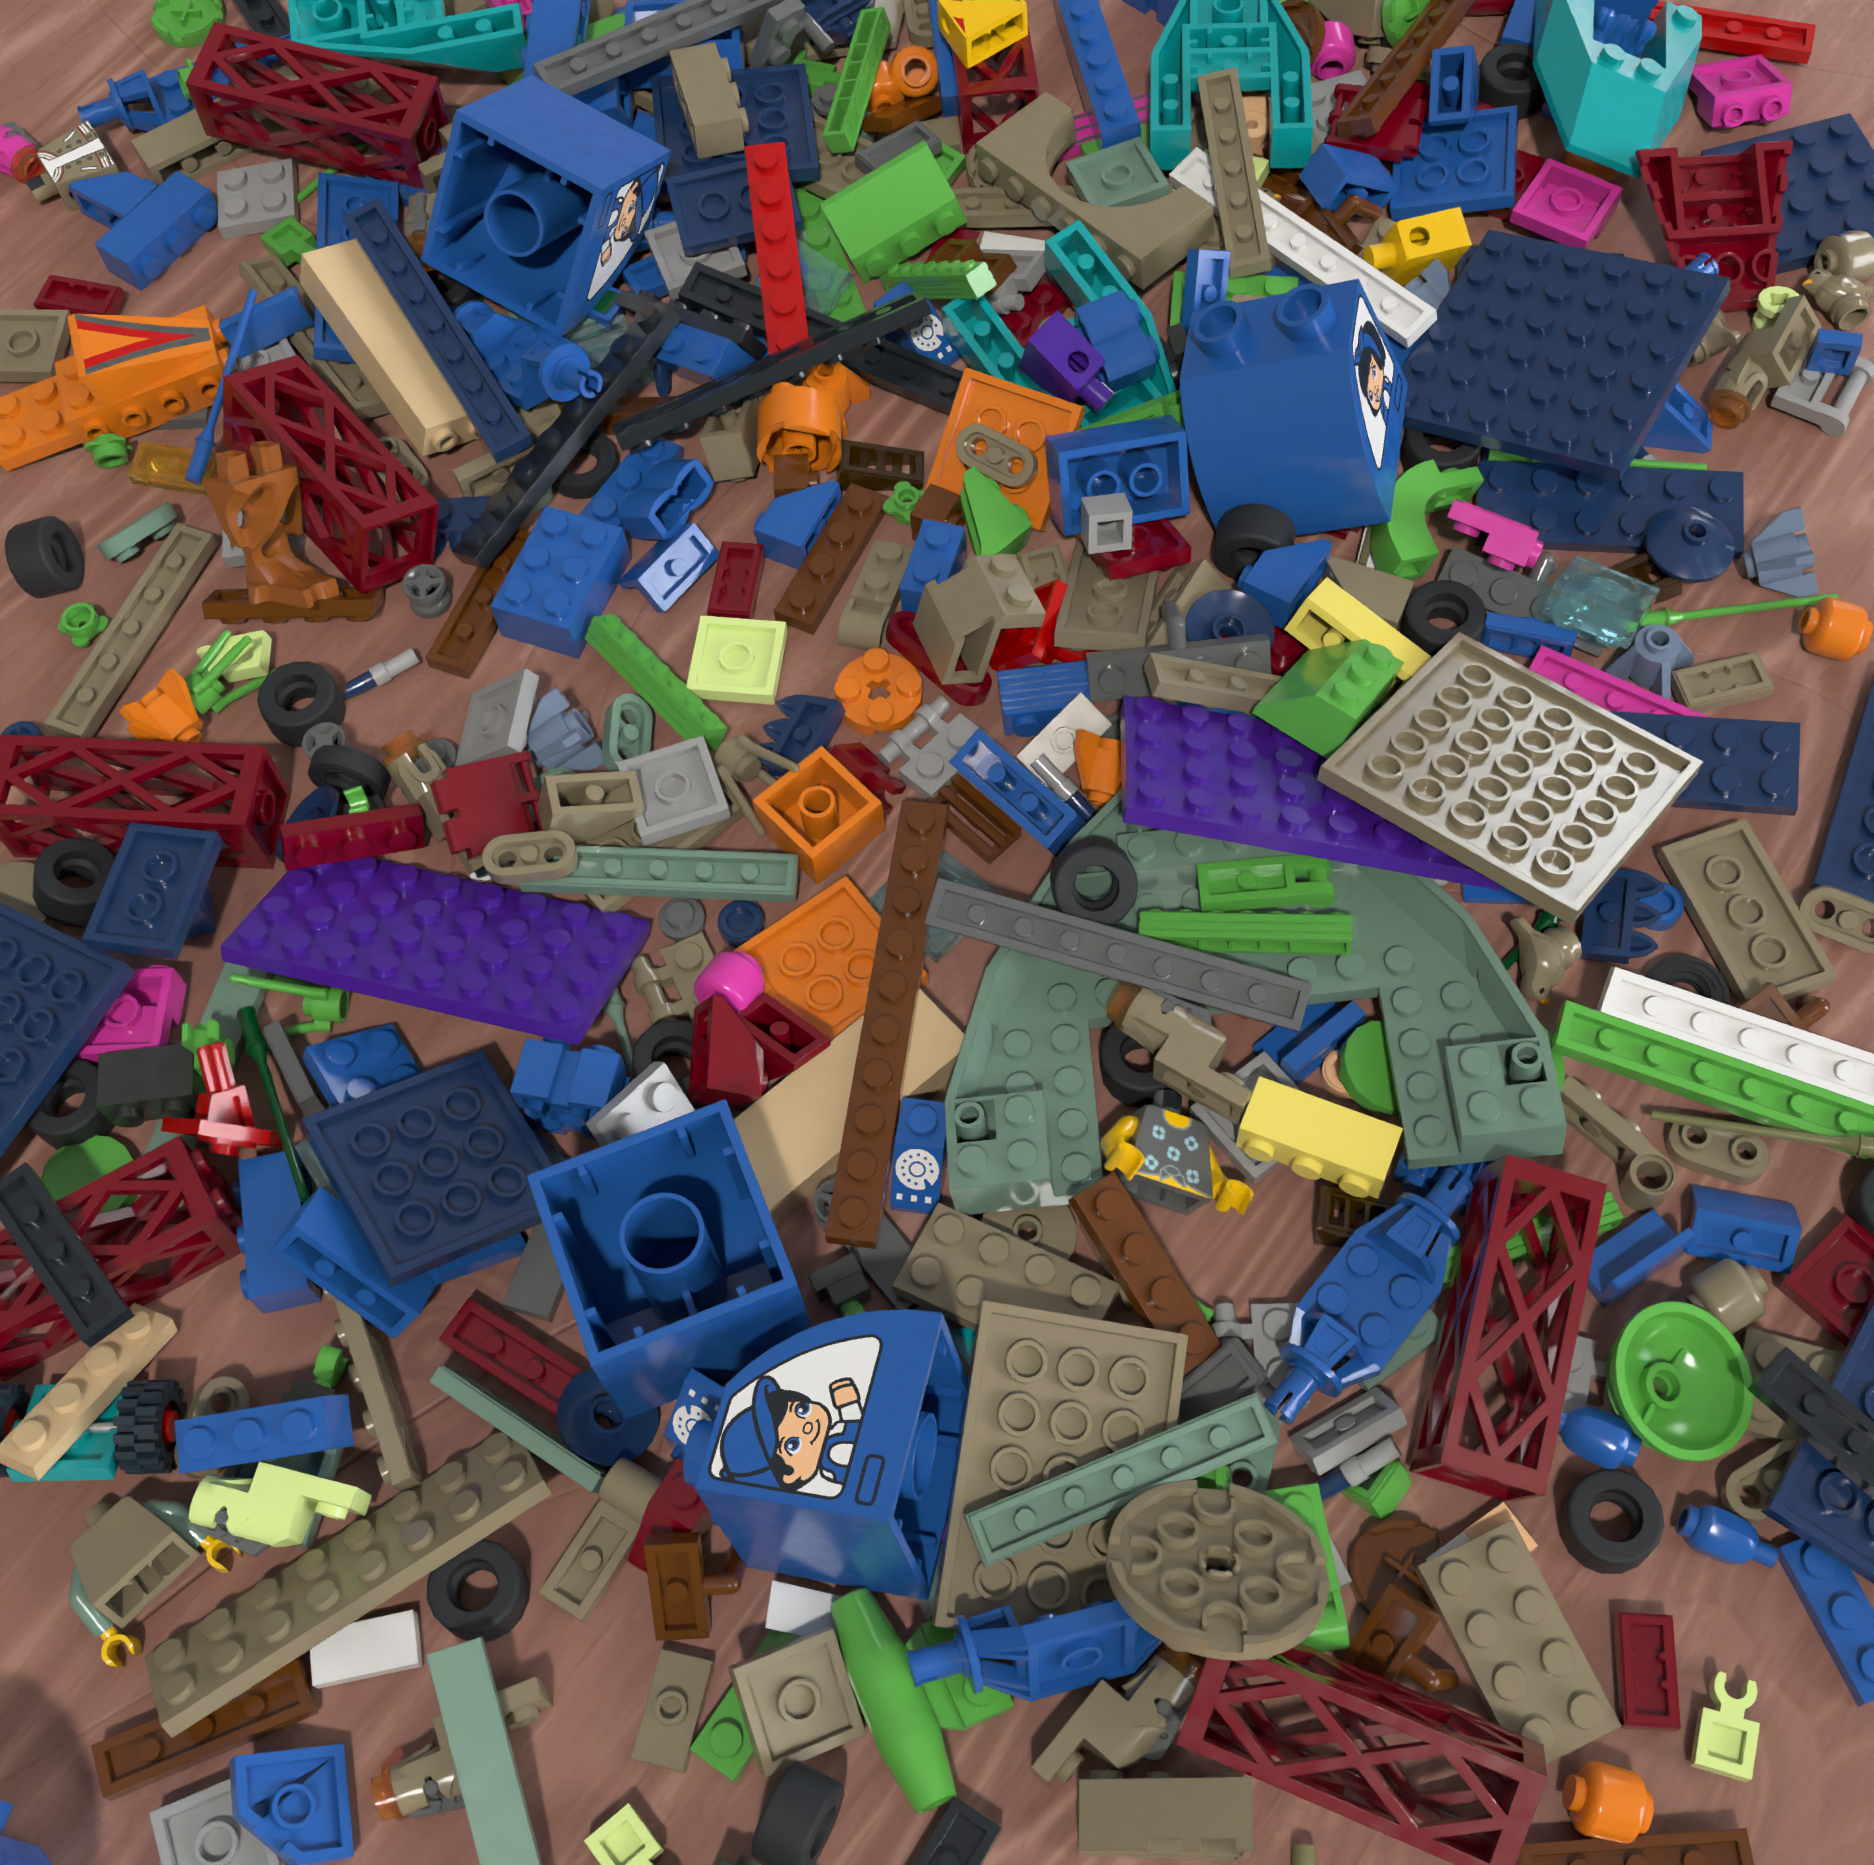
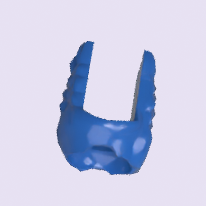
(1624, 23)

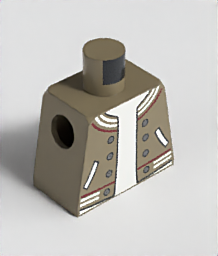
(68, 159)

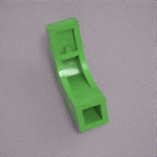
(1404, 543)

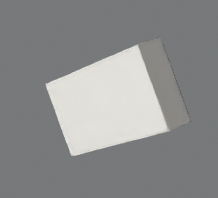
(368, 1650)

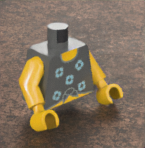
(1170, 1160)

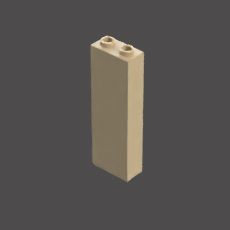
(384, 346)
(799, 1124)

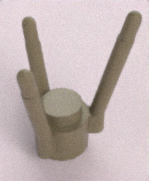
(739, 760)

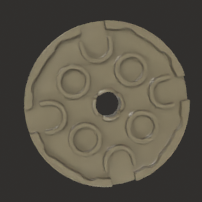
(1251, 1613)

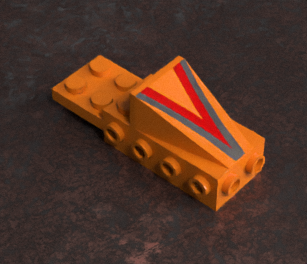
(119, 382)

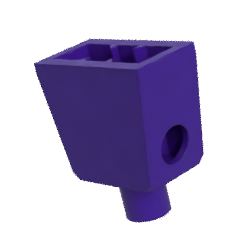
(1065, 364)

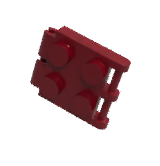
(1397, 136)
(486, 802)

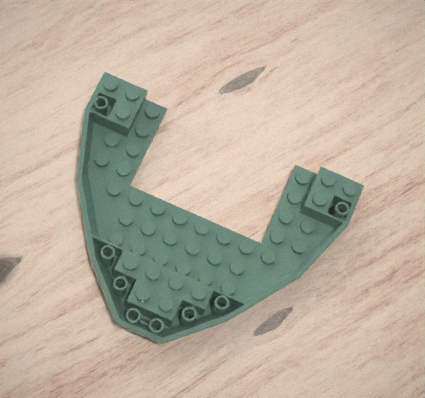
(1459, 1035)

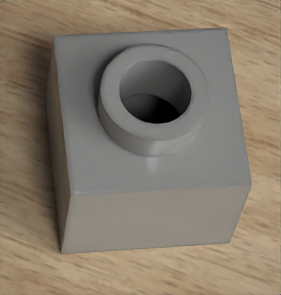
(1106, 523)

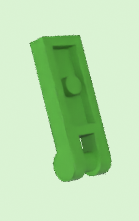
(1265, 883)

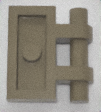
(682, 966)

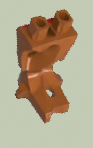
(263, 496)

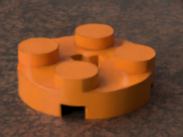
(875, 671)

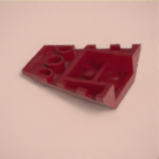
(1724, 209)

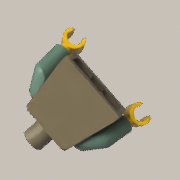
(129, 1561)

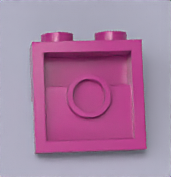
(1740, 91)
(1566, 205)
(1507, 539)
(139, 1015)

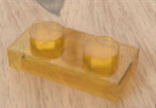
(166, 468)

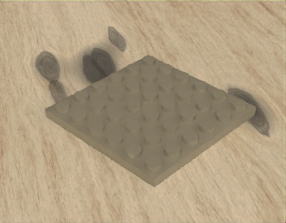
(1511, 775)

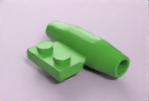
(905, 1717)

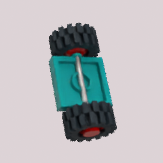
(132, 1429)

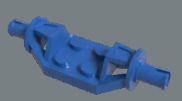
(159, 90)
(527, 359)
(1370, 1297)
(1045, 1656)

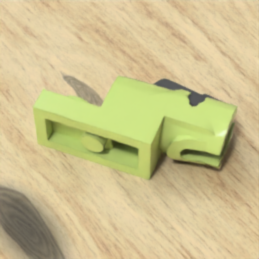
(270, 1507)

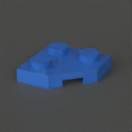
(295, 1803)

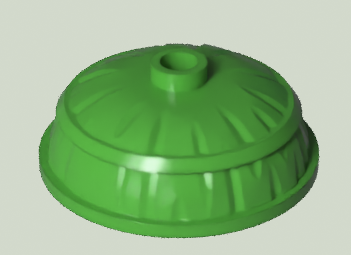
(1698, 1380)

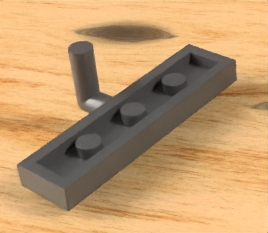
(1510, 591)
(1122, 671)

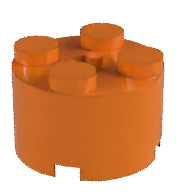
(799, 423)

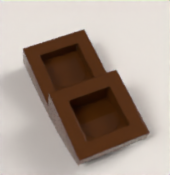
(966, 249)

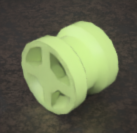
(1770, 306)

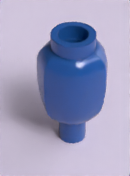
(1599, 1437)
(1723, 1536)

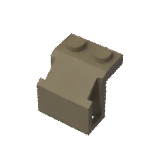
(969, 612)

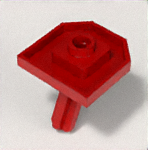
(1035, 644)
(222, 1111)

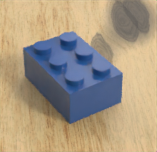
(1134, 457)
(561, 581)

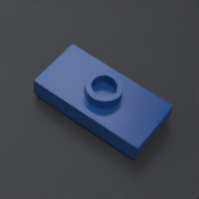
(1525, 635)

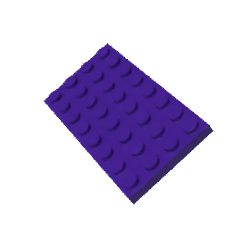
(1258, 789)
(442, 944)

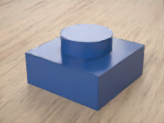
(1834, 351)

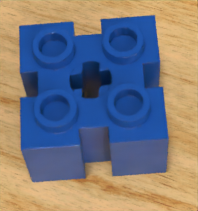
(566, 1086)

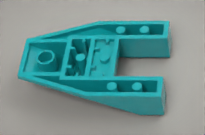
(413, 32)
(1226, 35)
(1604, 97)
(1084, 276)

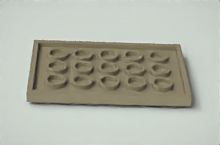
(1037, 1404)

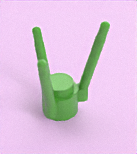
(205, 686)
(322, 1002)

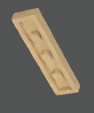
(85, 1393)

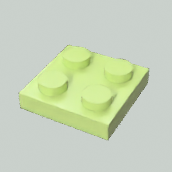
(737, 659)

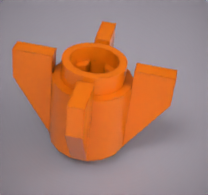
(842, 382)
(164, 713)
(1098, 766)

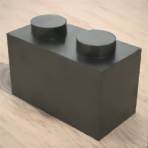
(147, 1085)

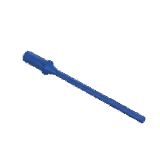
(205, 440)

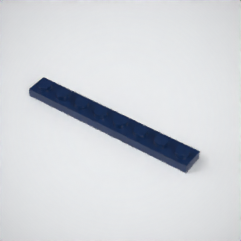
(438, 331)

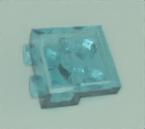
(1600, 602)

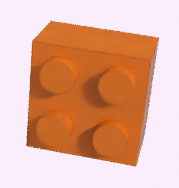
(820, 814)

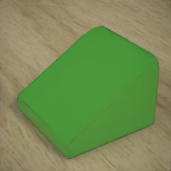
(1382, 1490)

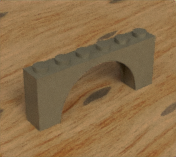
(1137, 238)

